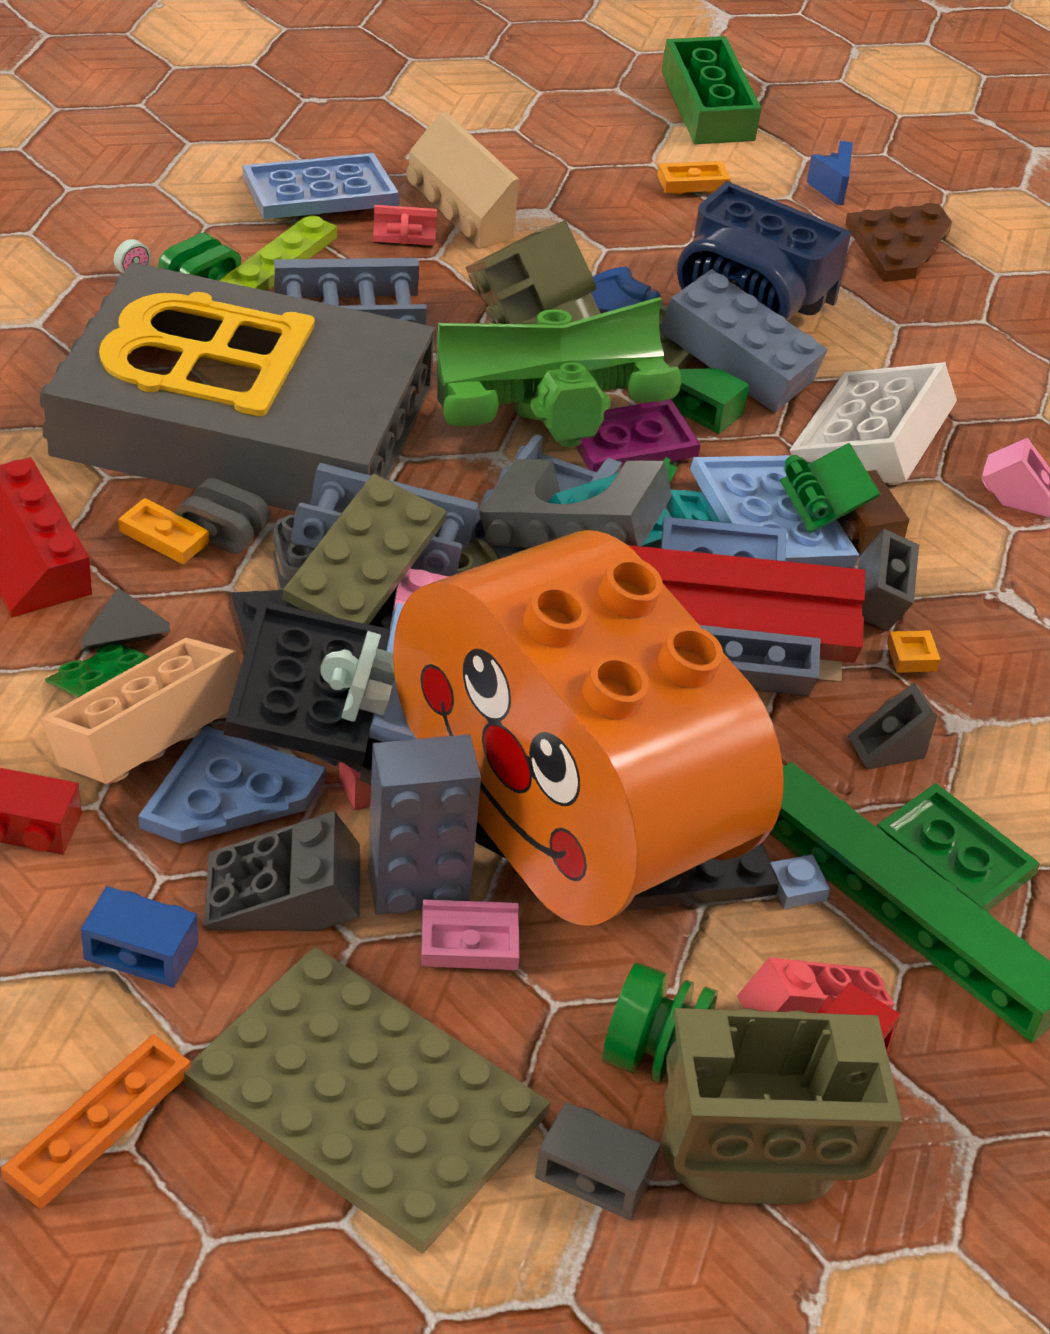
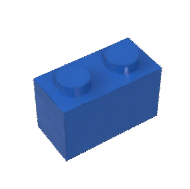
(140, 936)

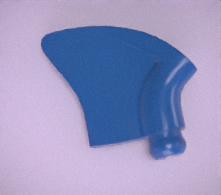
(619, 289)

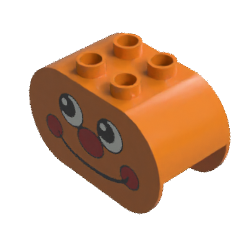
(596, 719)

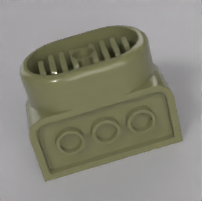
(535, 276)
(776, 1103)

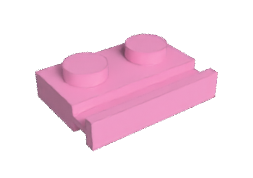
(470, 934)

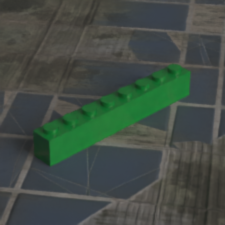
(916, 903)

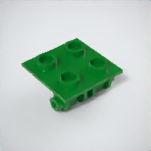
(828, 486)
(83, 676)

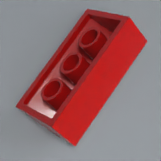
(38, 547)

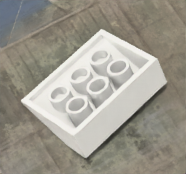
(884, 417)

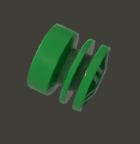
(645, 1020)

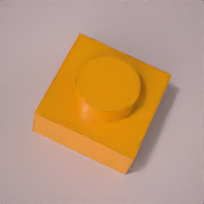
(913, 651)

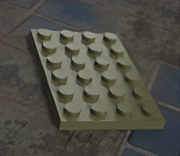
(367, 1097)

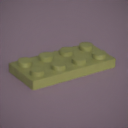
(365, 552)

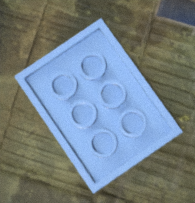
(750, 493)

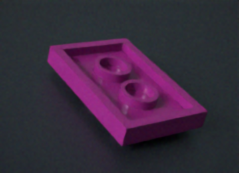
(640, 434)

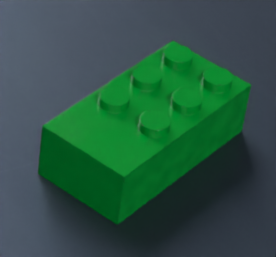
(710, 90)

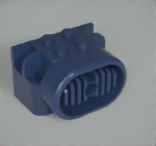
(767, 251)

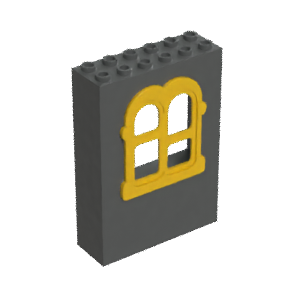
(328, 391)

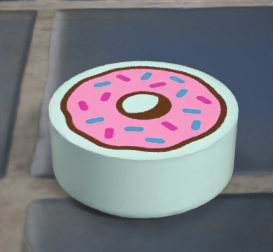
(131, 251)

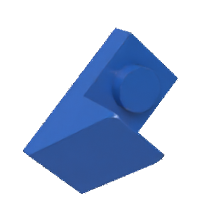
(831, 173)

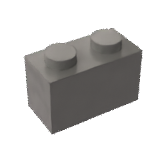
(889, 578)
(597, 1160)

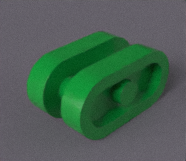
(200, 257)

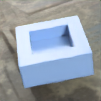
(800, 881)

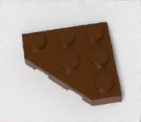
(899, 237)

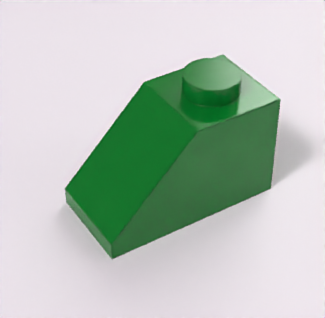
(711, 397)

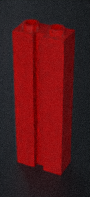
(767, 596)

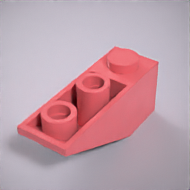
(804, 985)

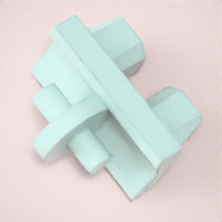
(345, 671)

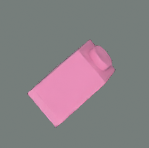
(1019, 478)

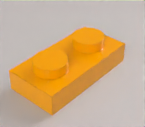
(692, 176)
(163, 531)

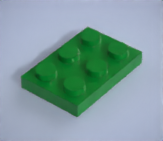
(960, 846)

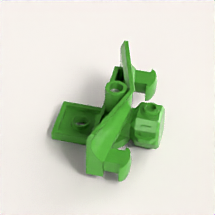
(553, 368)

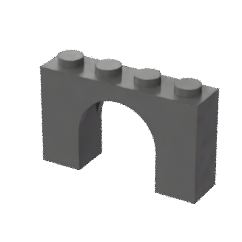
(522, 517)

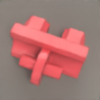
(404, 225)

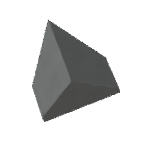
(124, 622)
(896, 731)

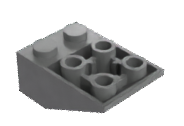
(286, 879)

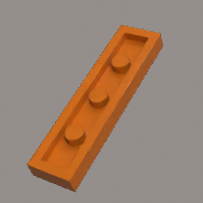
(95, 1121)

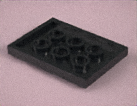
(281, 690)

